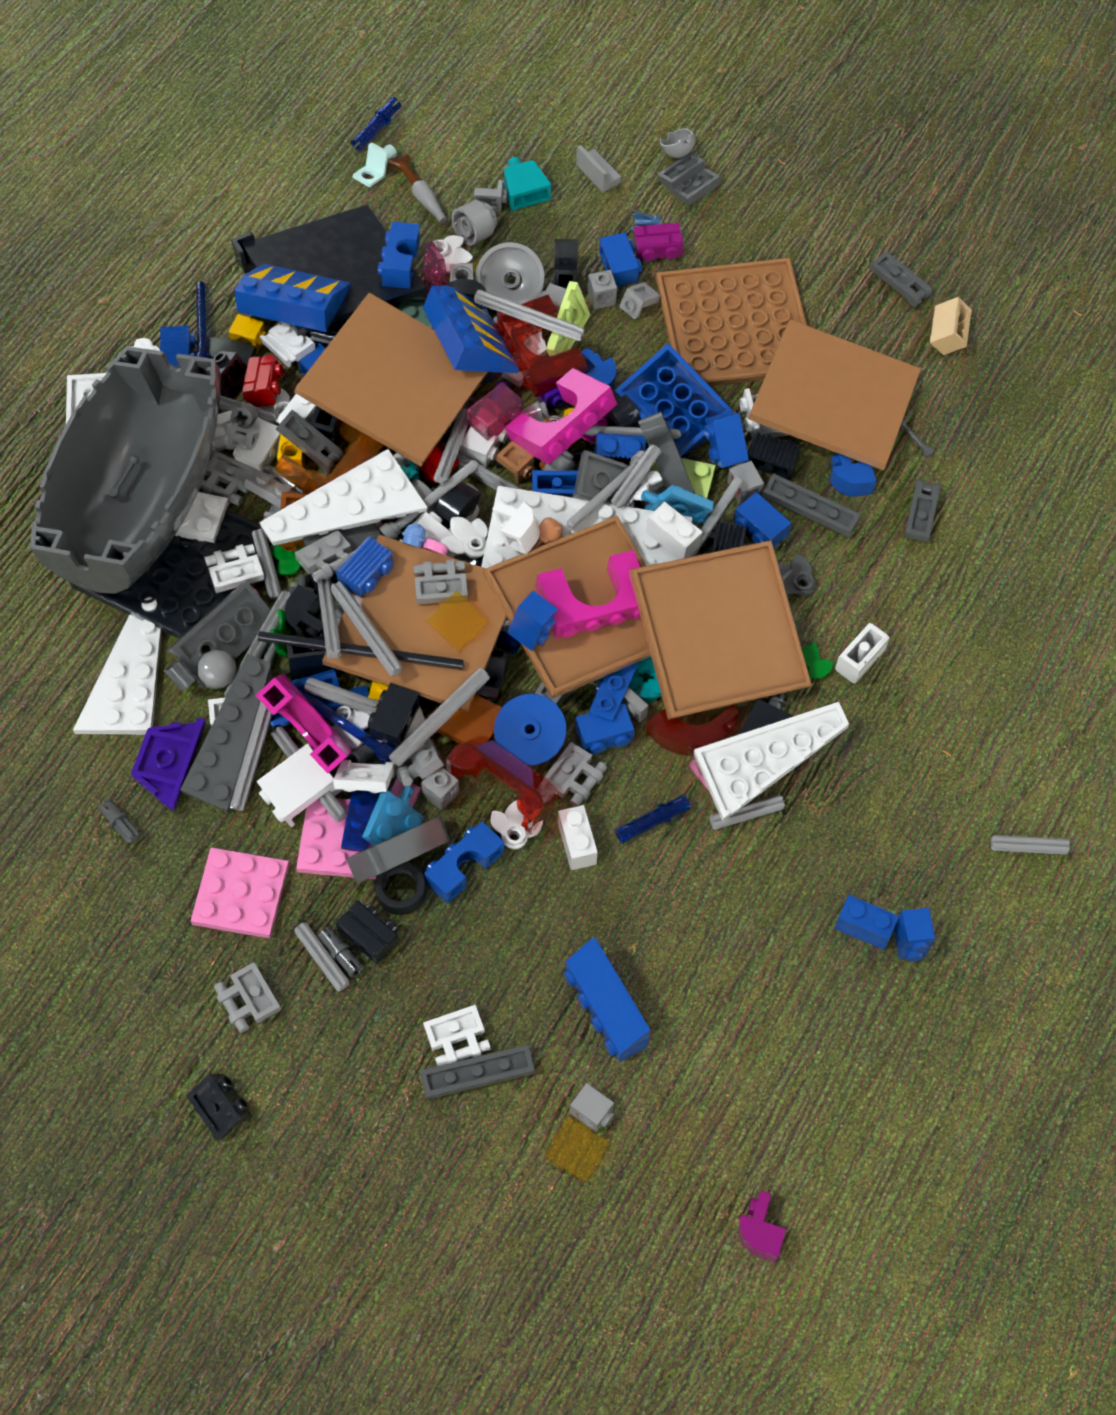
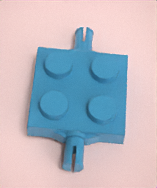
(682, 501)
(391, 817)

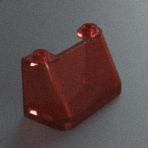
(535, 792)

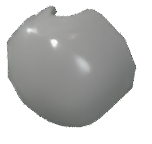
(678, 143)
(216, 669)

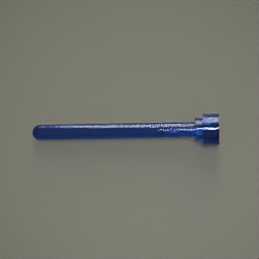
(201, 321)
(381, 749)

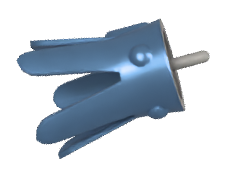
(644, 219)

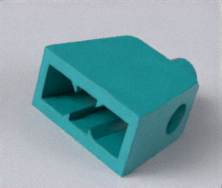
(525, 184)

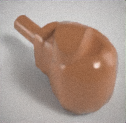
(549, 531)

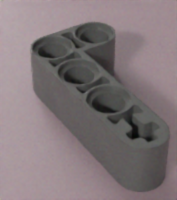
(669, 461)
(398, 849)

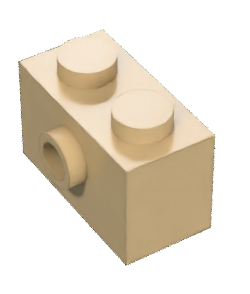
(950, 326)

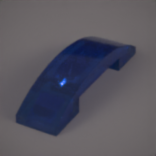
(358, 816)

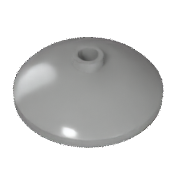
(507, 261)

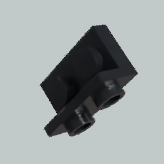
(232, 372)
(219, 1104)

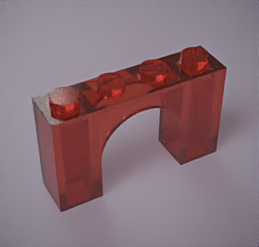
(538, 371)

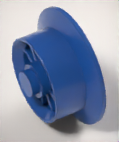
(530, 728)

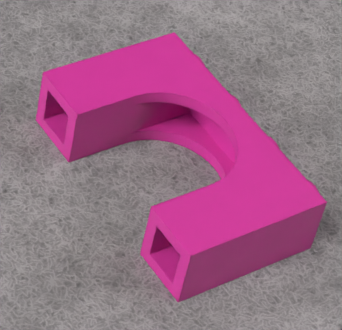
(551, 439)
(578, 617)
(284, 698)

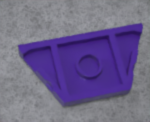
(166, 759)

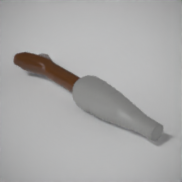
(420, 188)

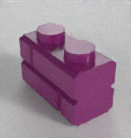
(657, 241)

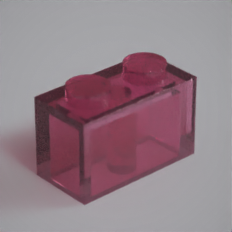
(494, 411)

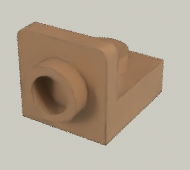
(517, 461)

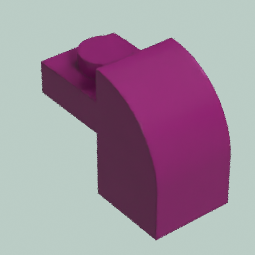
(759, 1236)

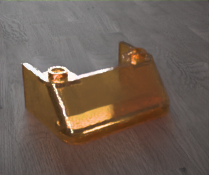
(359, 451)

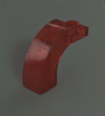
(684, 738)

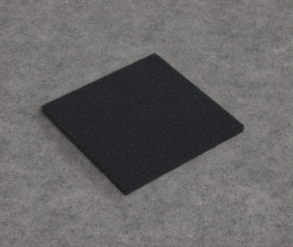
(336, 248)
(180, 579)

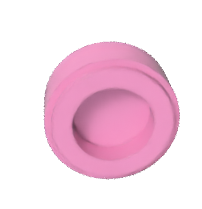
(435, 546)

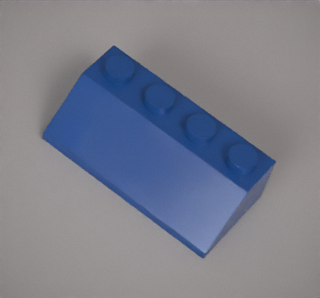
(607, 1001)

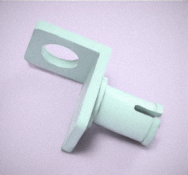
(375, 164)

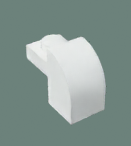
(519, 526)

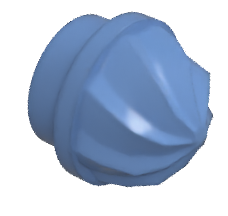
(414, 535)

